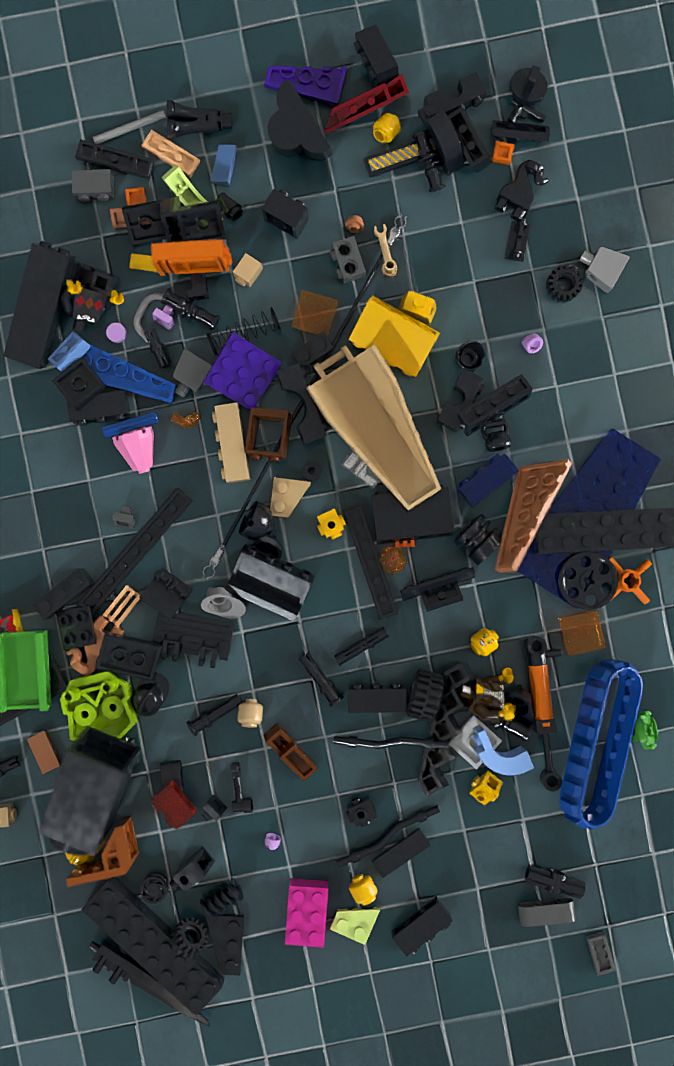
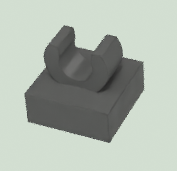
(124, 518)

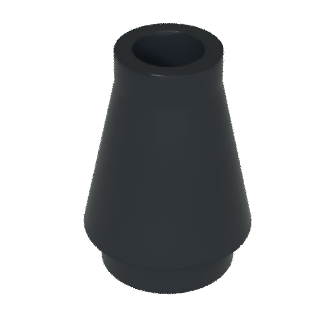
(231, 208)

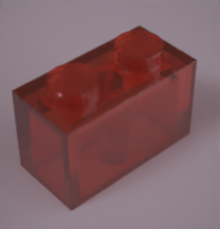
(173, 805)

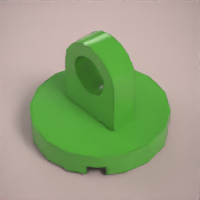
(645, 730)

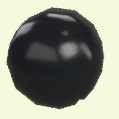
(470, 355)

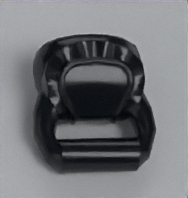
(496, 440)

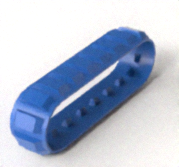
(616, 745)

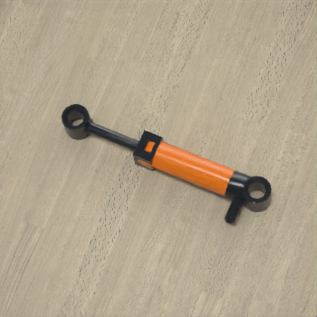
(544, 722)

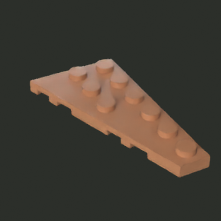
(530, 501)

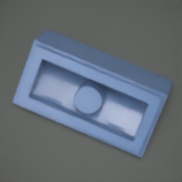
(224, 164)
(69, 352)

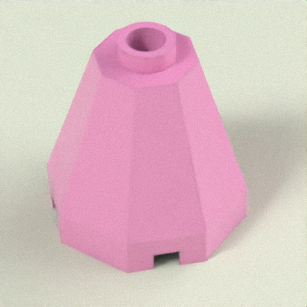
(136, 448)

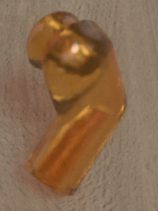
(186, 422)

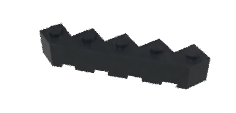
(444, 728)

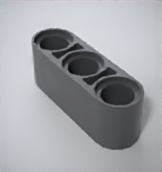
(546, 912)

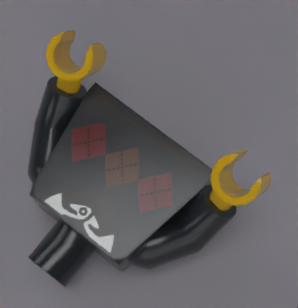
(87, 304)

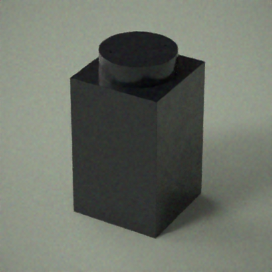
(88, 791)

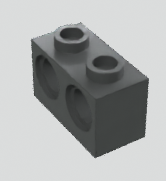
(352, 259)

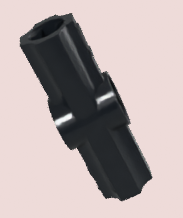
(555, 881)

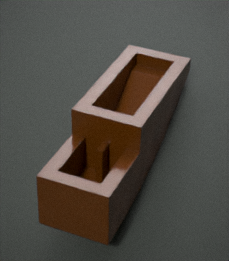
(290, 751)

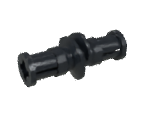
(428, 161)
(189, 309)
(512, 726)

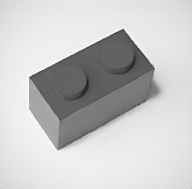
(93, 185)

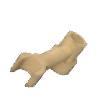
(387, 272)

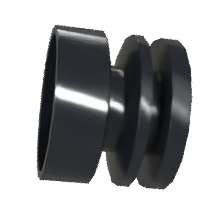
(479, 539)

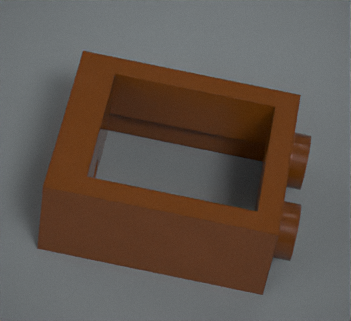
(272, 415)

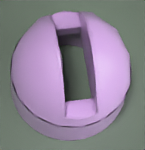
(272, 841)

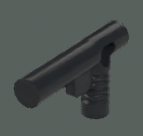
(524, 111)

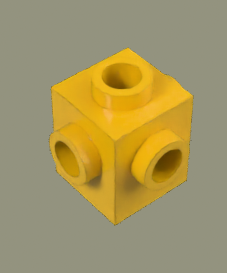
(331, 516)
(486, 787)

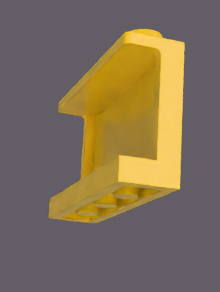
(396, 335)

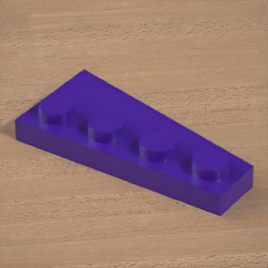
(311, 83)

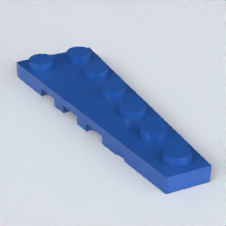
(127, 377)

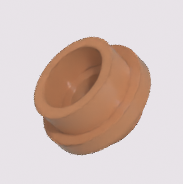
(354, 224)

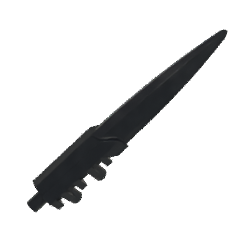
(127, 968)

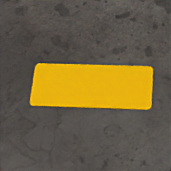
(141, 262)

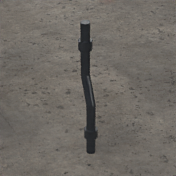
(428, 742)
(356, 856)

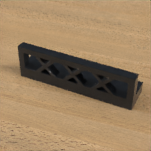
(495, 404)

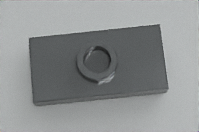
(600, 953)

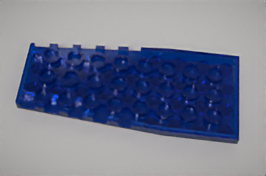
(607, 482)

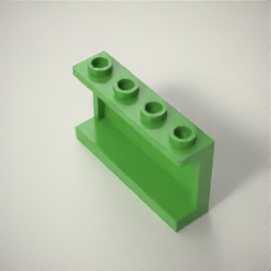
(24, 670)

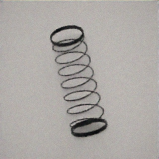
(273, 317)

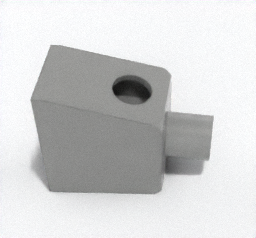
(604, 267)

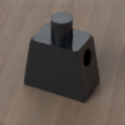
(192, 870)

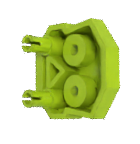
(80, 698)

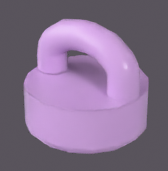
(532, 343)

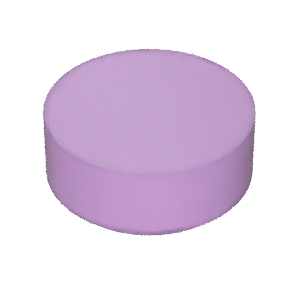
(116, 332)

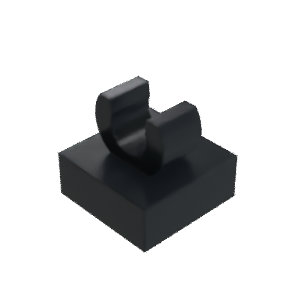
(214, 808)

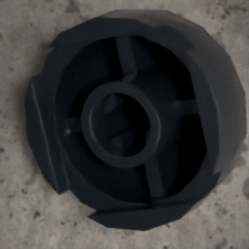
(257, 522)

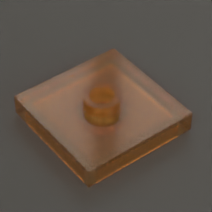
(314, 313)
(582, 633)

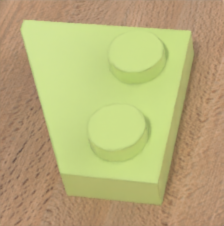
(355, 923)

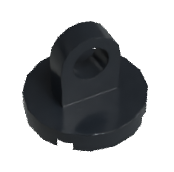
(528, 85)

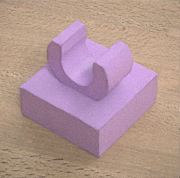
(164, 317)

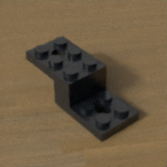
(173, 221)

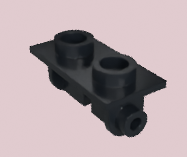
(517, 240)

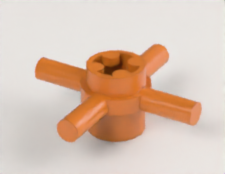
(635, 580)

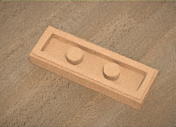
(170, 153)

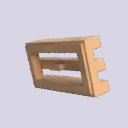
(117, 600)

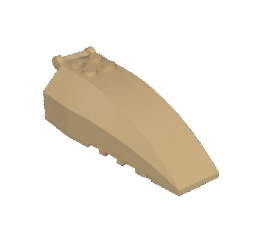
(372, 418)

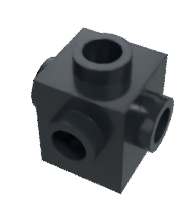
(361, 818)

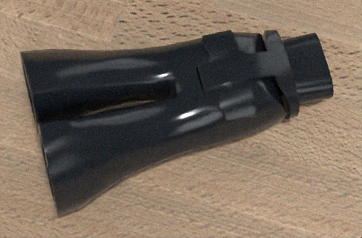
(189, 120)

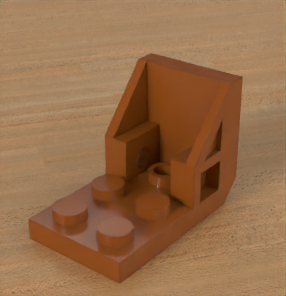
(115, 860)

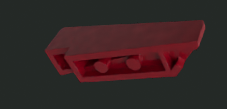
(366, 103)

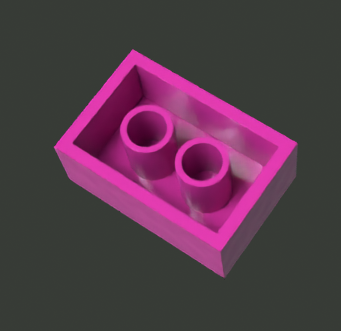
(306, 912)

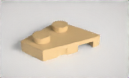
(286, 495)

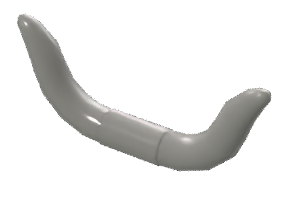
(141, 310)

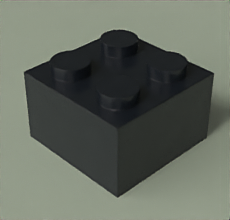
(285, 213)

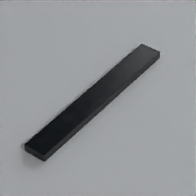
(135, 551)

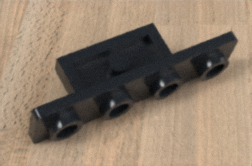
(439, 591)

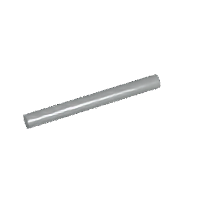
(129, 127)

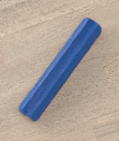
(130, 424)

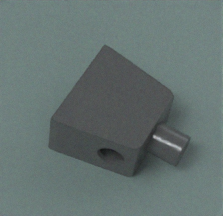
(190, 373)

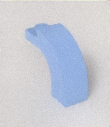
(506, 763)

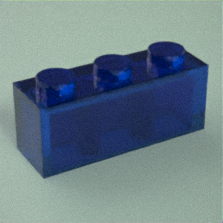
(487, 479)

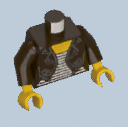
(487, 697)

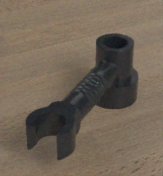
(241, 804)

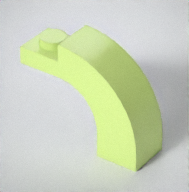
(181, 187)

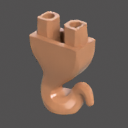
(92, 651)

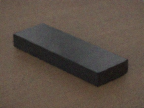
(401, 852)

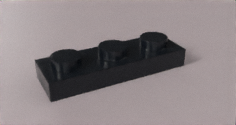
(520, 131)

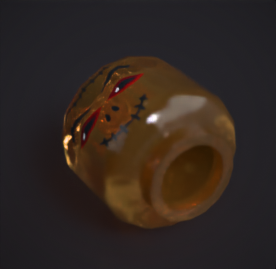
(393, 560)

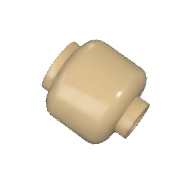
(250, 713)

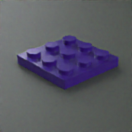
(242, 371)

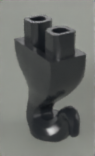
(519, 193)

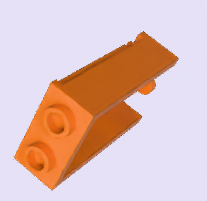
(191, 257)

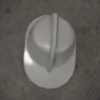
(222, 603)

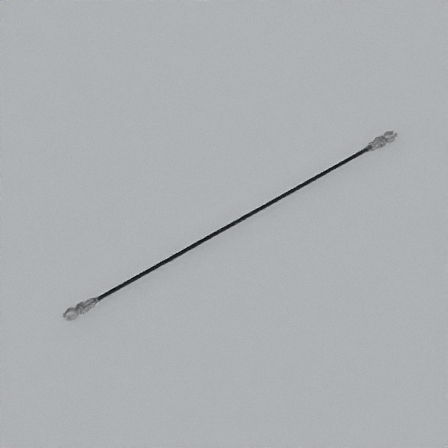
(216, 558)

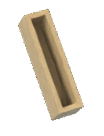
(231, 442)

